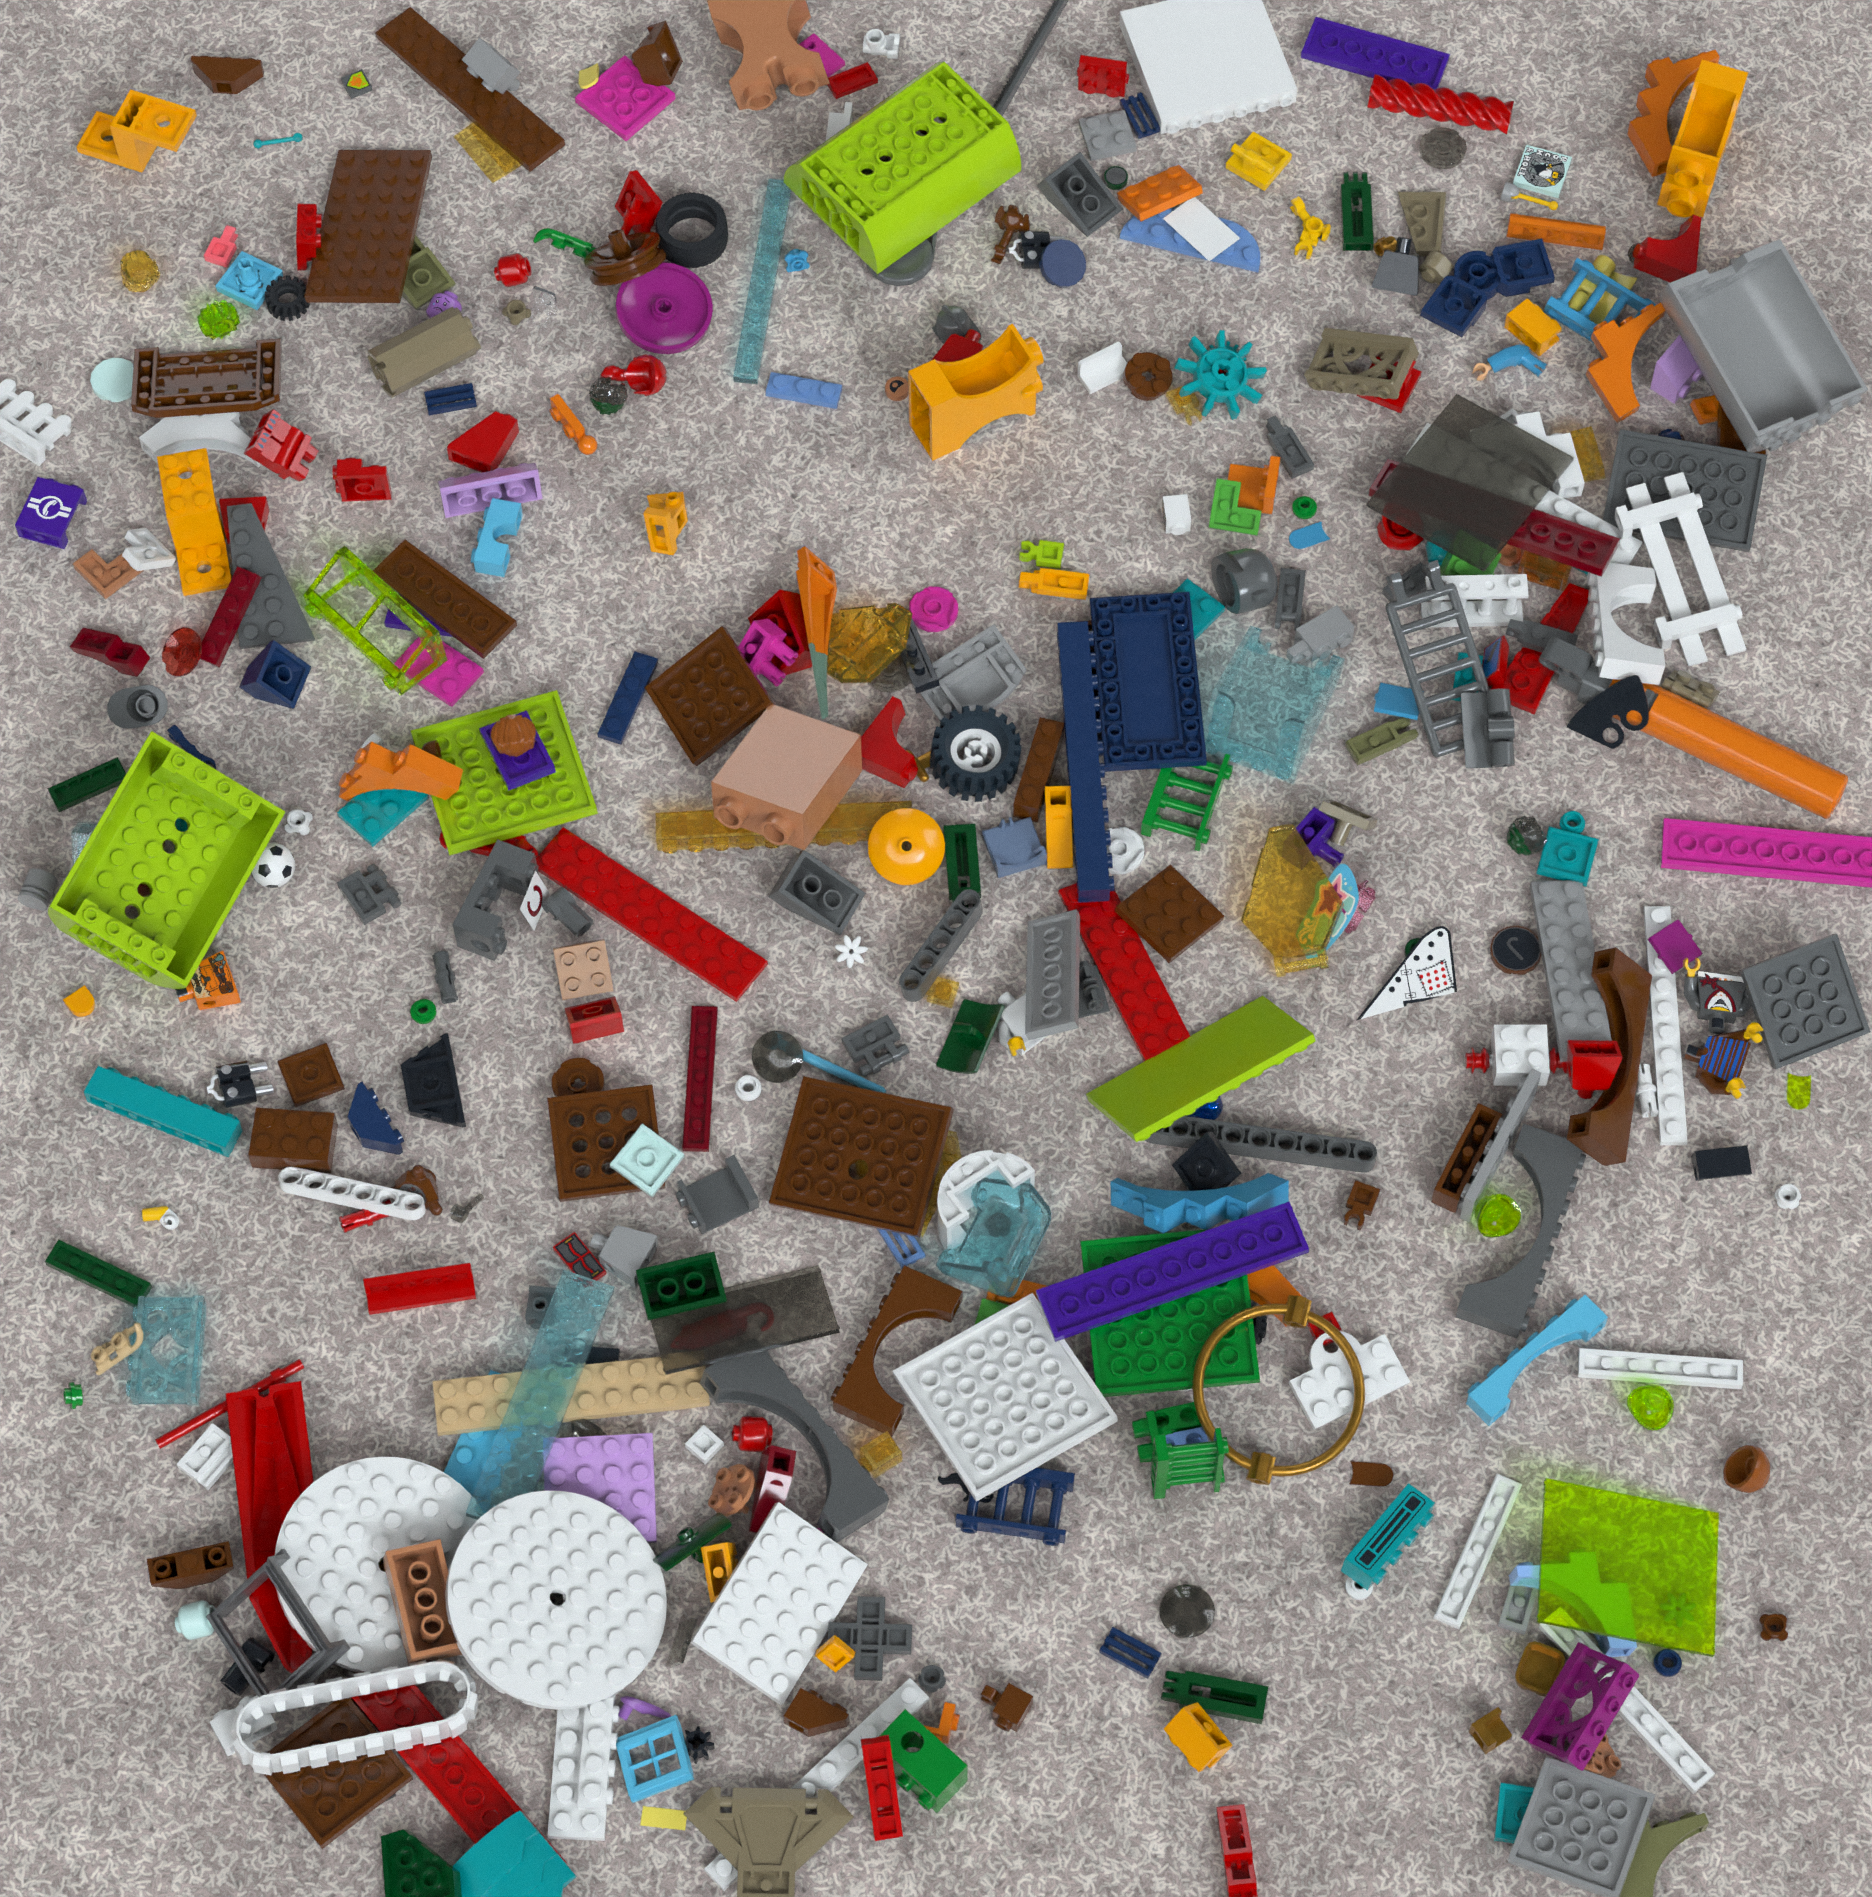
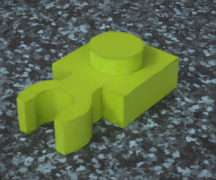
(1047, 554)

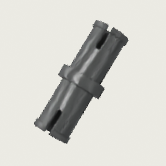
(445, 977)

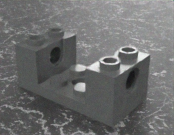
(475, 925)

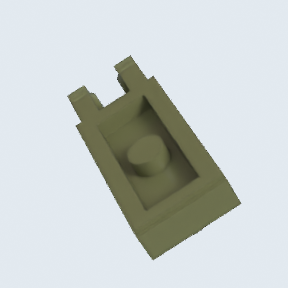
(1380, 740)

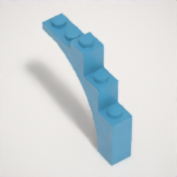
(1201, 1208)

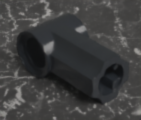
(258, 1655)

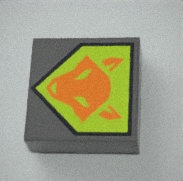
(356, 84)

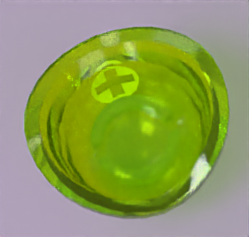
(1499, 1209)
(1654, 1399)

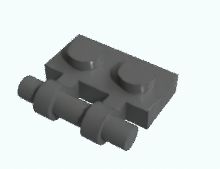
(362, 897)
(872, 1038)

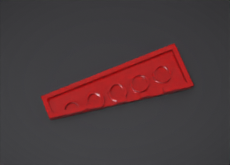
(1526, 675)

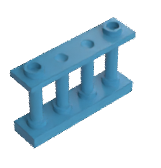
(1579, 320)

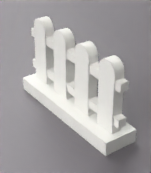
(22, 434)

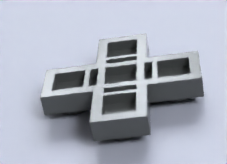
(872, 1637)

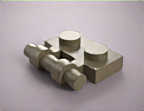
(1691, 689)

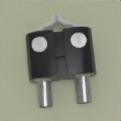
(1031, 246)
(237, 1085)

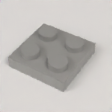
(1107, 135)

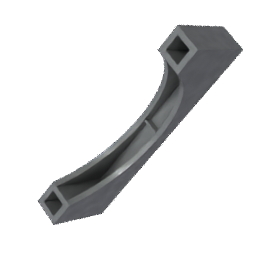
(1505, 1299)
(850, 1491)

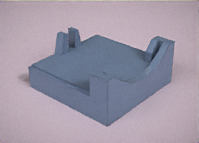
(1014, 847)

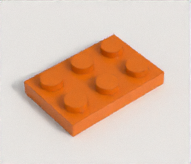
(1159, 192)

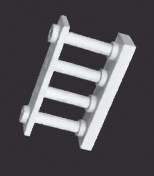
(1485, 588)

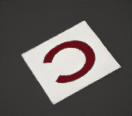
(535, 895)

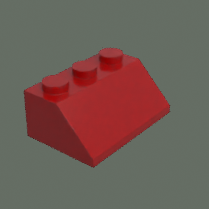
(787, 613)

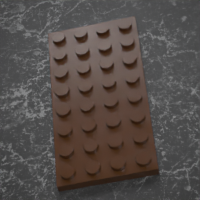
(369, 226)

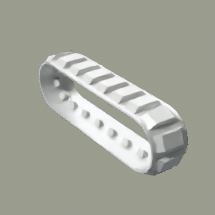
(339, 1689)

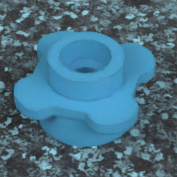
(796, 260)

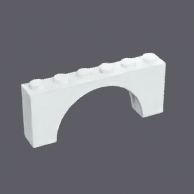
(1617, 653)

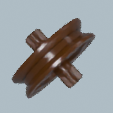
(624, 257)

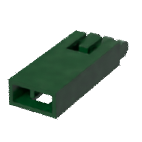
(1356, 225)
(961, 859)
(1227, 1696)

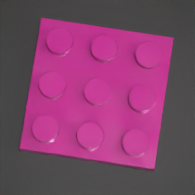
(623, 100)

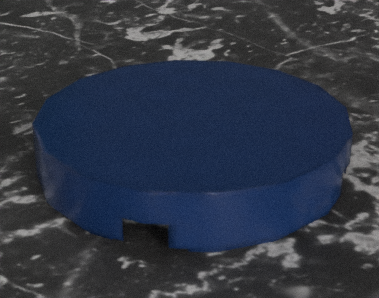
(1062, 263)

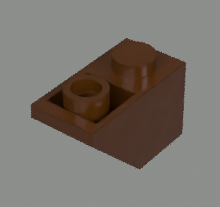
(813, 1715)

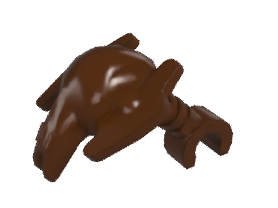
(1013, 222)

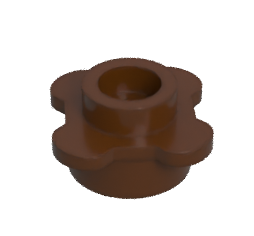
(1777, 1620)

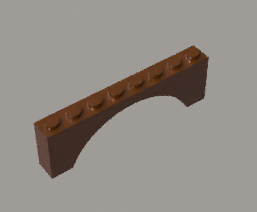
(1625, 990)

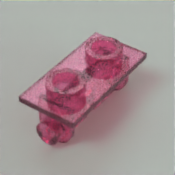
(1366, 898)

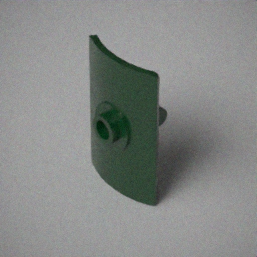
(969, 1037)
(691, 1541)

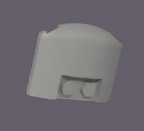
(975, 674)

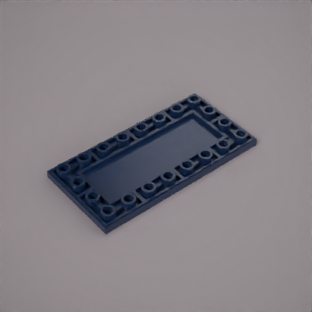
(1147, 682)

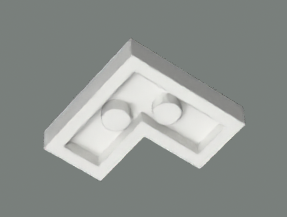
(146, 551)

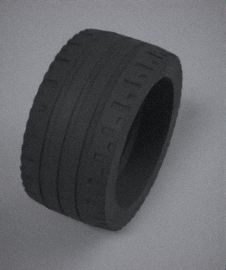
(692, 253)

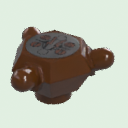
(422, 1182)

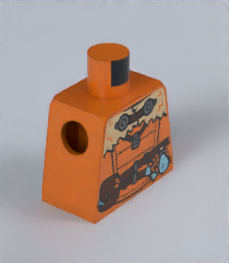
(211, 984)

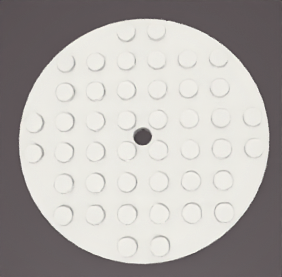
(341, 1534)
(545, 1650)

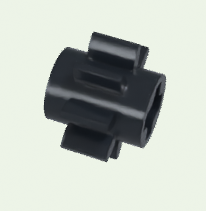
(702, 1751)

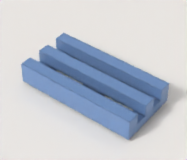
(911, 1259)

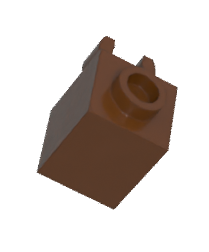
(1009, 1707)

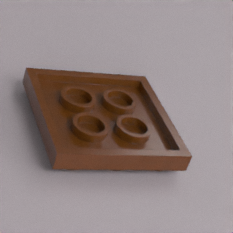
(1169, 913)

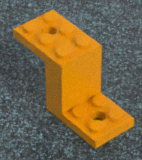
(136, 131)
(194, 521)

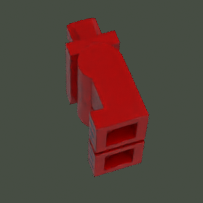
(281, 447)

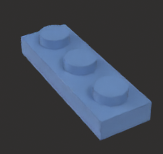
(803, 390)

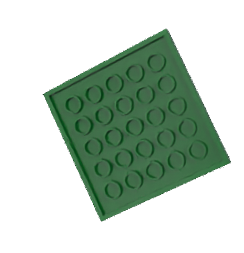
(1161, 1345)

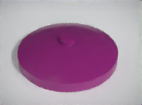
(664, 309)

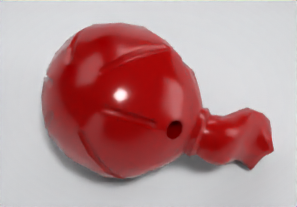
(644, 374)

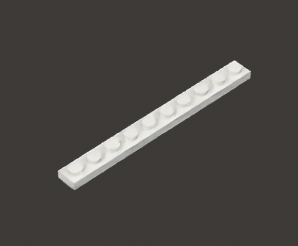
(1665, 1036)
(839, 1761)

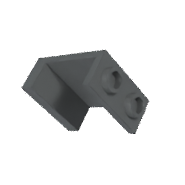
(718, 1197)

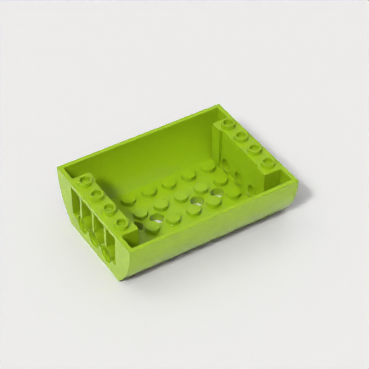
(928, 176)
(187, 888)

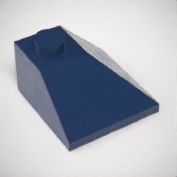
(276, 676)

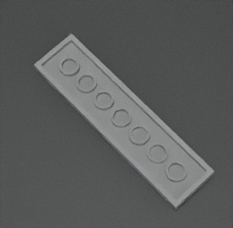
(1568, 962)

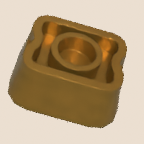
(1539, 1668)

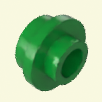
(1304, 513)
(423, 1018)
(73, 1395)

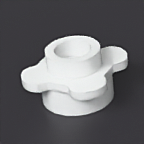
(295, 816)

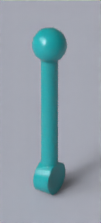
(297, 137)

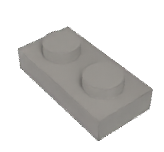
(1518, 1608)

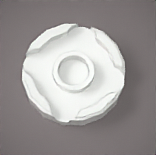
(1126, 850)

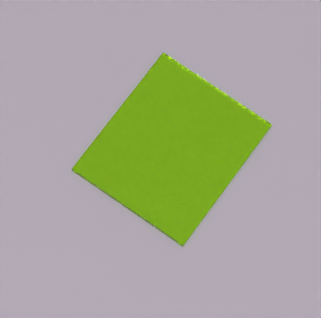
(1628, 1567)

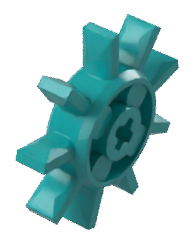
(1220, 375)

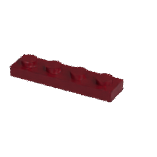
(229, 616)

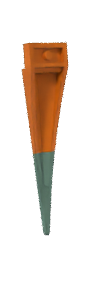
(817, 596)

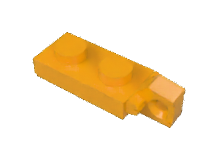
(1056, 583)

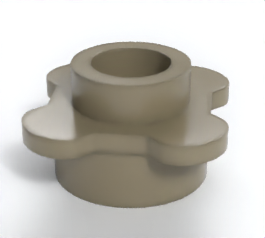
(512, 307)

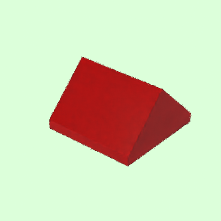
(594, 1019)

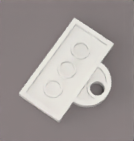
(1328, 1387)

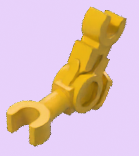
(1312, 228)

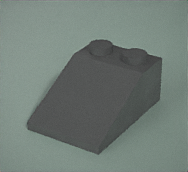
(1080, 195)
(816, 893)

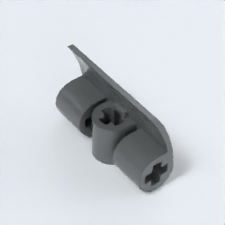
(1488, 729)

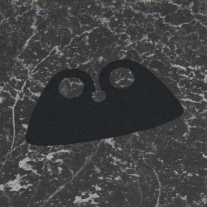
(1615, 700)

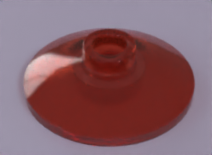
(182, 651)

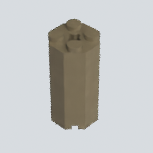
(423, 351)

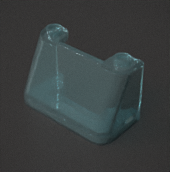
(1000, 1237)

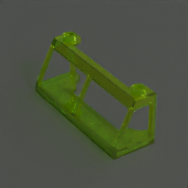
(360, 574)

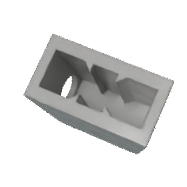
(625, 1252)

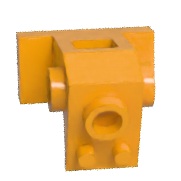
(666, 511)

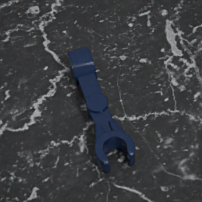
(178, 737)

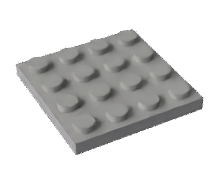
(1581, 1828)

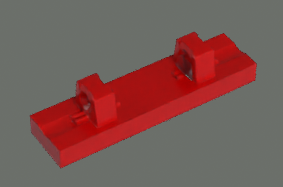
(881, 1788)

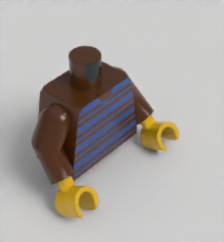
(1723, 1060)

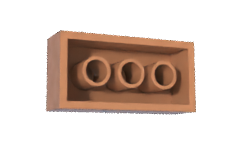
(418, 1590)

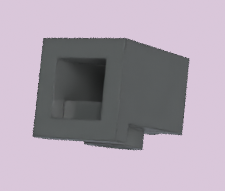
(538, 1296)

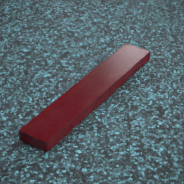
(700, 1079)

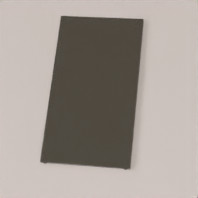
(753, 1320)

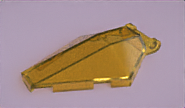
(1291, 903)

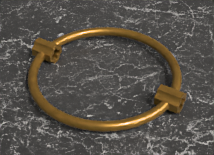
(1296, 1315)

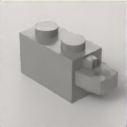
(1321, 636)

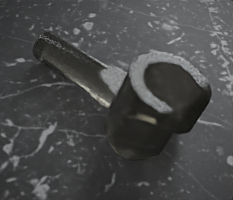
(461, 1213)

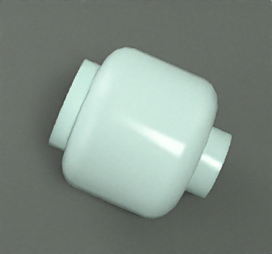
(193, 1620)

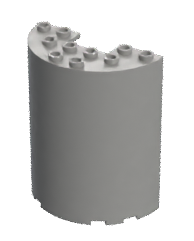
(1763, 347)

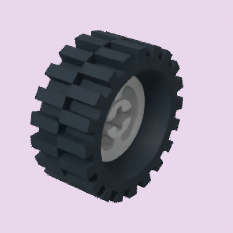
(983, 735)

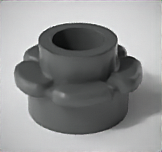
(932, 1671)

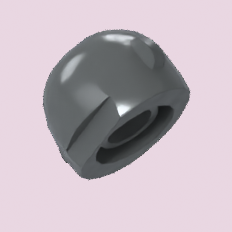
(1244, 580)

